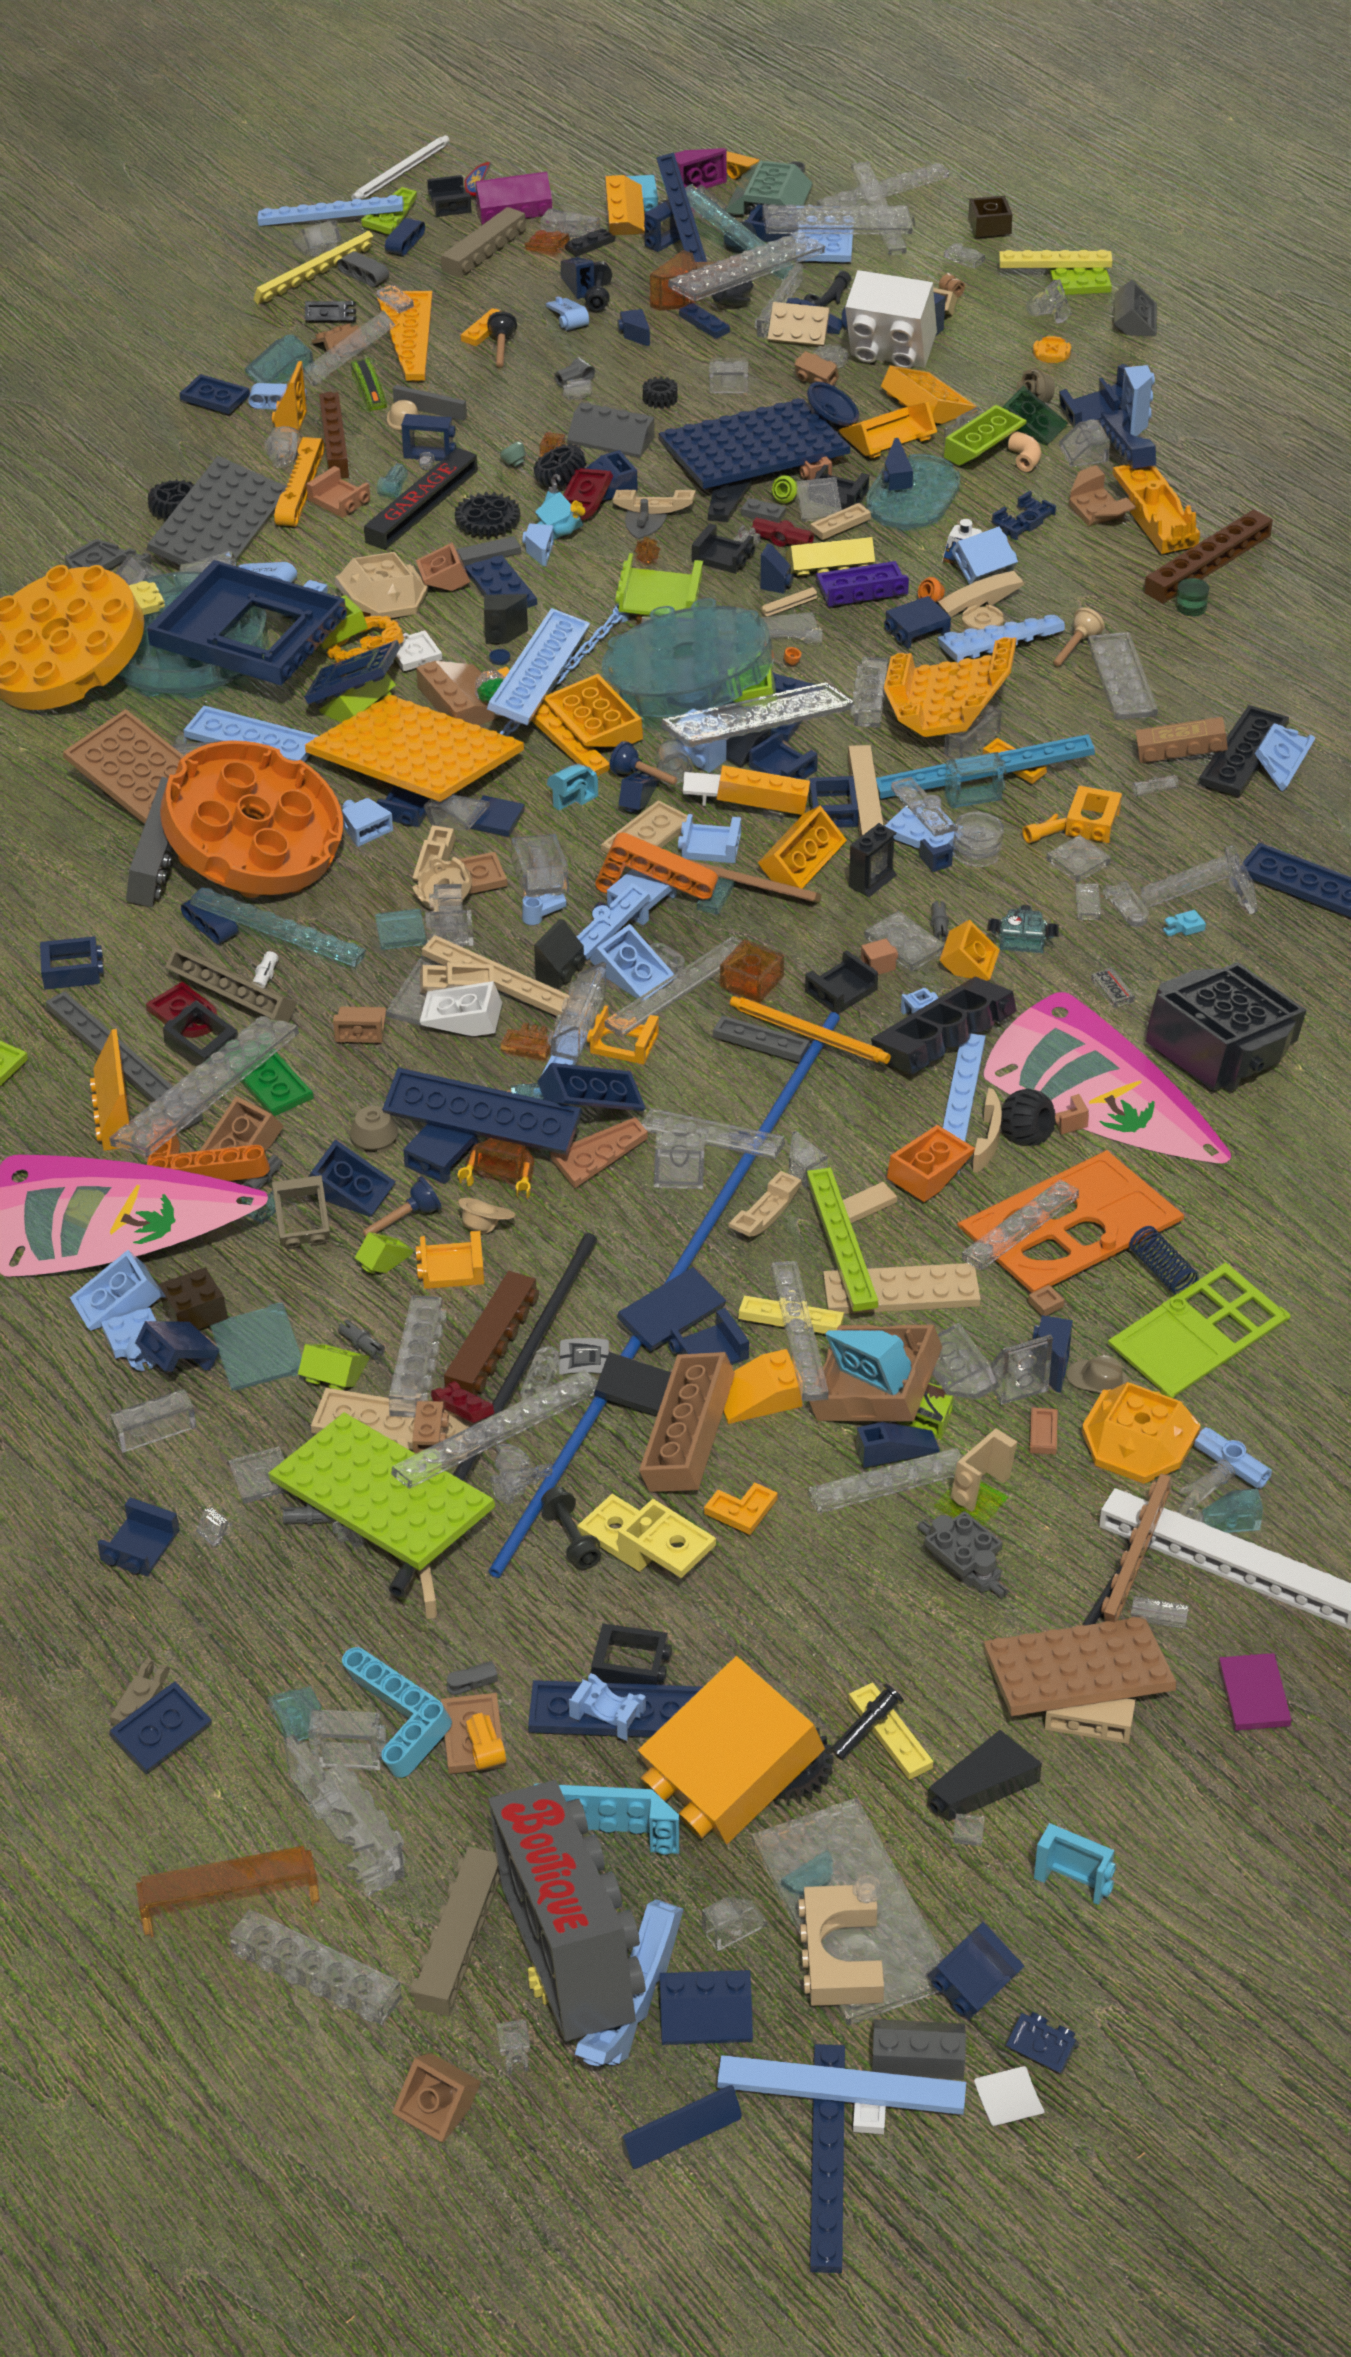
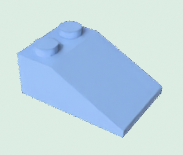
(631, 962)
(116, 1291)

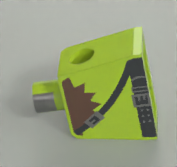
(933, 1411)

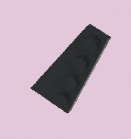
(726, 497)

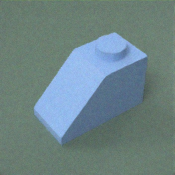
(539, 542)

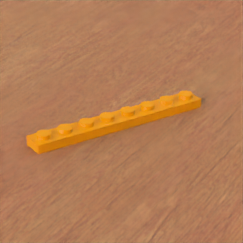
(565, 738)

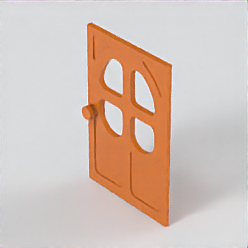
(1107, 1195)

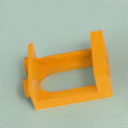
(1098, 801)
(645, 1033)

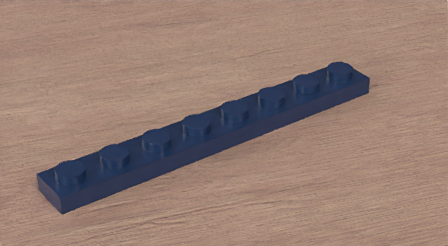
(680, 206)
(827, 2172)

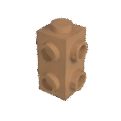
(815, 369)
(429, 1425)

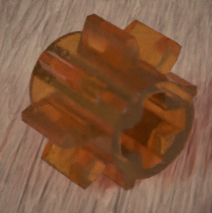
(647, 550)

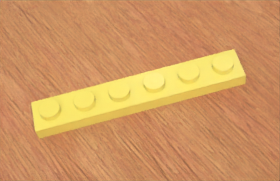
(1055, 259)

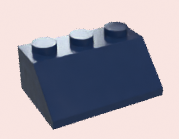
(706, 2007)

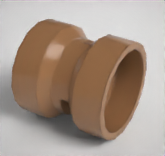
(950, 283)

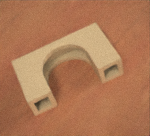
(832, 1979)

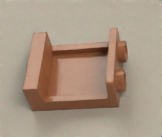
(336, 494)

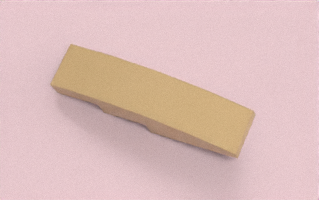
(983, 591)

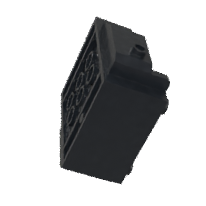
(1223, 1024)

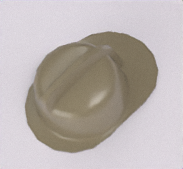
(1097, 1374)

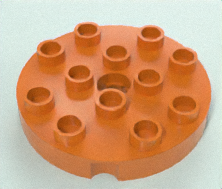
(287, 827)

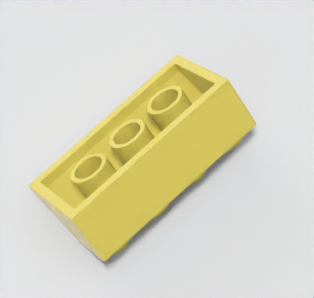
(830, 555)

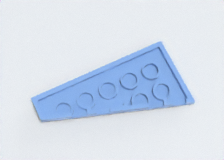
(974, 641)

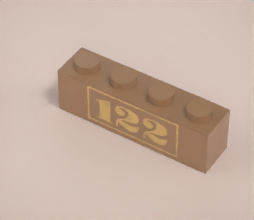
(1181, 739)

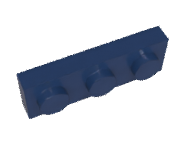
(704, 320)

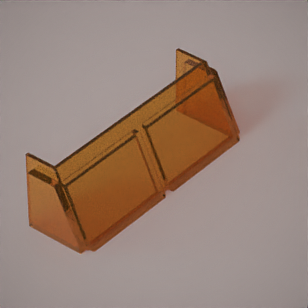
(225, 1878)

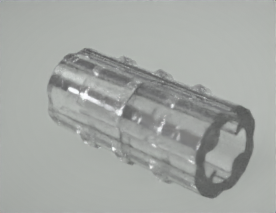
(1160, 1611)

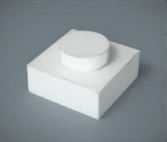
(869, 2118)

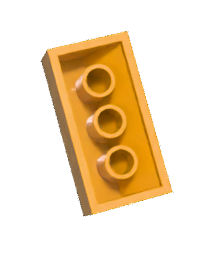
(763, 790)
(803, 849)

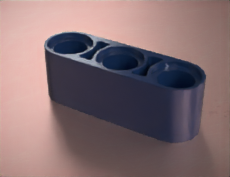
(405, 236)
(210, 924)

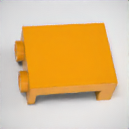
(451, 1263)

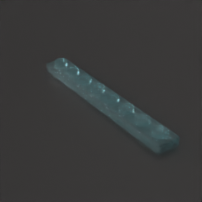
(277, 926)

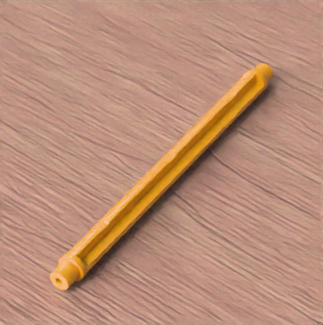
(809, 1029)

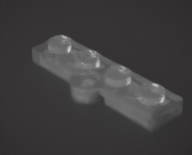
(923, 806)

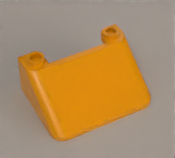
(879, 432)

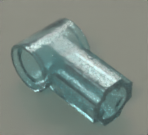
(392, 483)

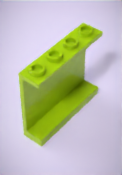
(646, 590)

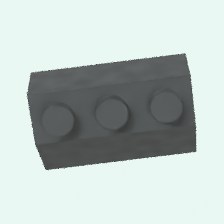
(1135, 311)
(919, 2048)

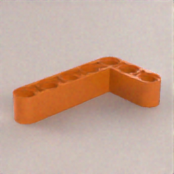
(656, 863)
(222, 1163)

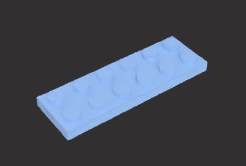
(219, 725)

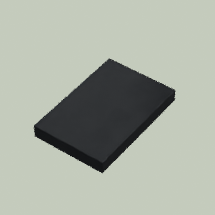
(632, 1383)

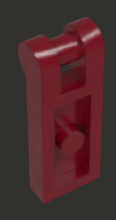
(462, 1402)

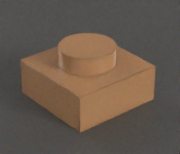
(1046, 1300)

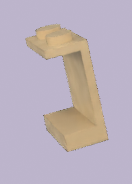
(990, 1456)

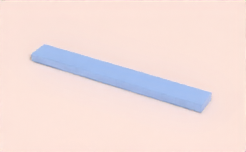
(842, 2084)

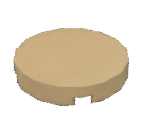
(979, 617)

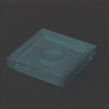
(400, 929)

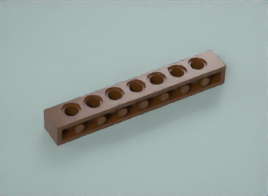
(1209, 555)

